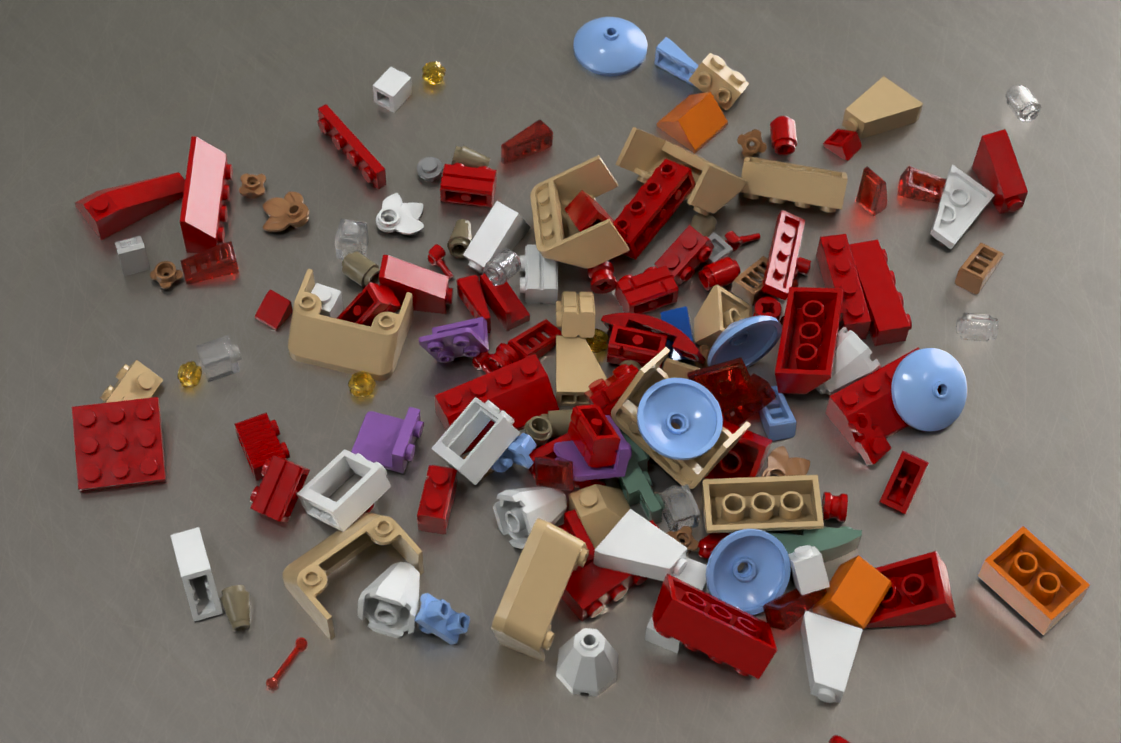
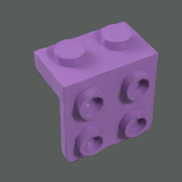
(457, 340)
(389, 439)
(583, 472)

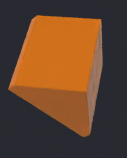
(694, 121)
(853, 593)

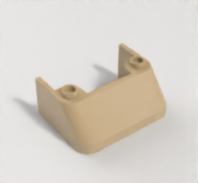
(713, 184)
(555, 231)
(345, 344)
(625, 417)
(308, 574)
(537, 588)

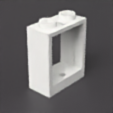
(466, 429)
(352, 504)

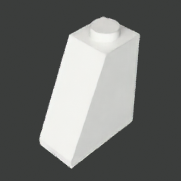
(499, 231)
(640, 549)
(196, 574)
(828, 654)

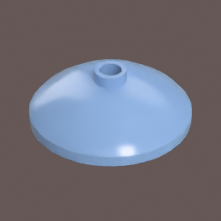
(610, 46)
(746, 338)
(916, 390)
(687, 405)
(763, 575)

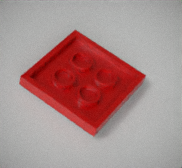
(118, 444)

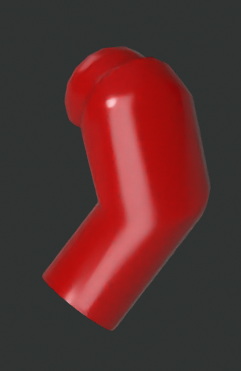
(709, 542)

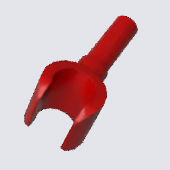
(735, 241)
(435, 257)
(802, 266)
(479, 362)

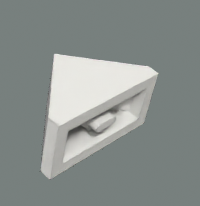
(132, 255)

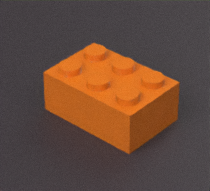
(1033, 580)

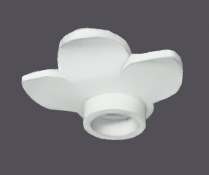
(403, 216)

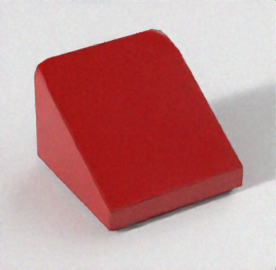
(843, 143)
(274, 310)

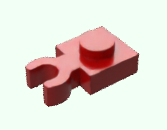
(870, 440)

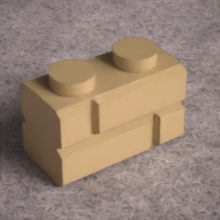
(576, 314)

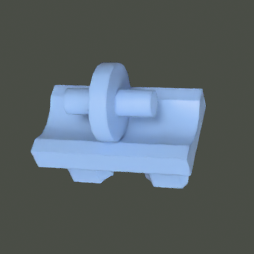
(517, 453)
(439, 618)

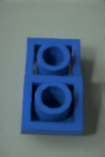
(680, 319)

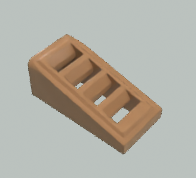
(977, 270)
(743, 290)

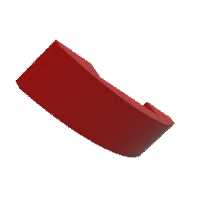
(682, 343)

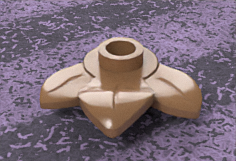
(285, 212)
(781, 465)

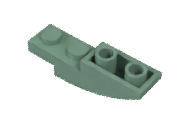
(637, 484)
(829, 541)

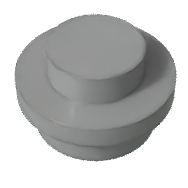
(430, 169)

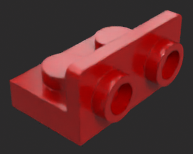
(686, 254)

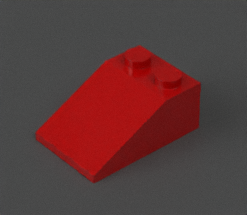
(917, 594)

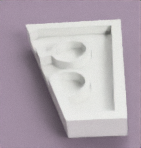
(959, 207)

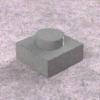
(720, 250)

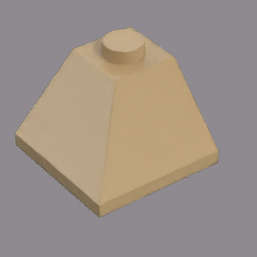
(717, 313)
(599, 509)

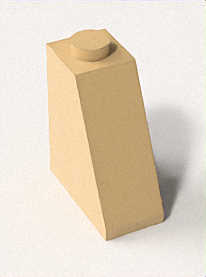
(881, 110)
(575, 370)

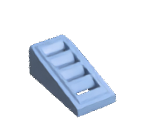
(674, 60)
(781, 427)

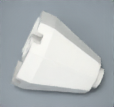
(850, 362)
(523, 506)
(392, 601)
(587, 663)

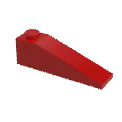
(124, 205)

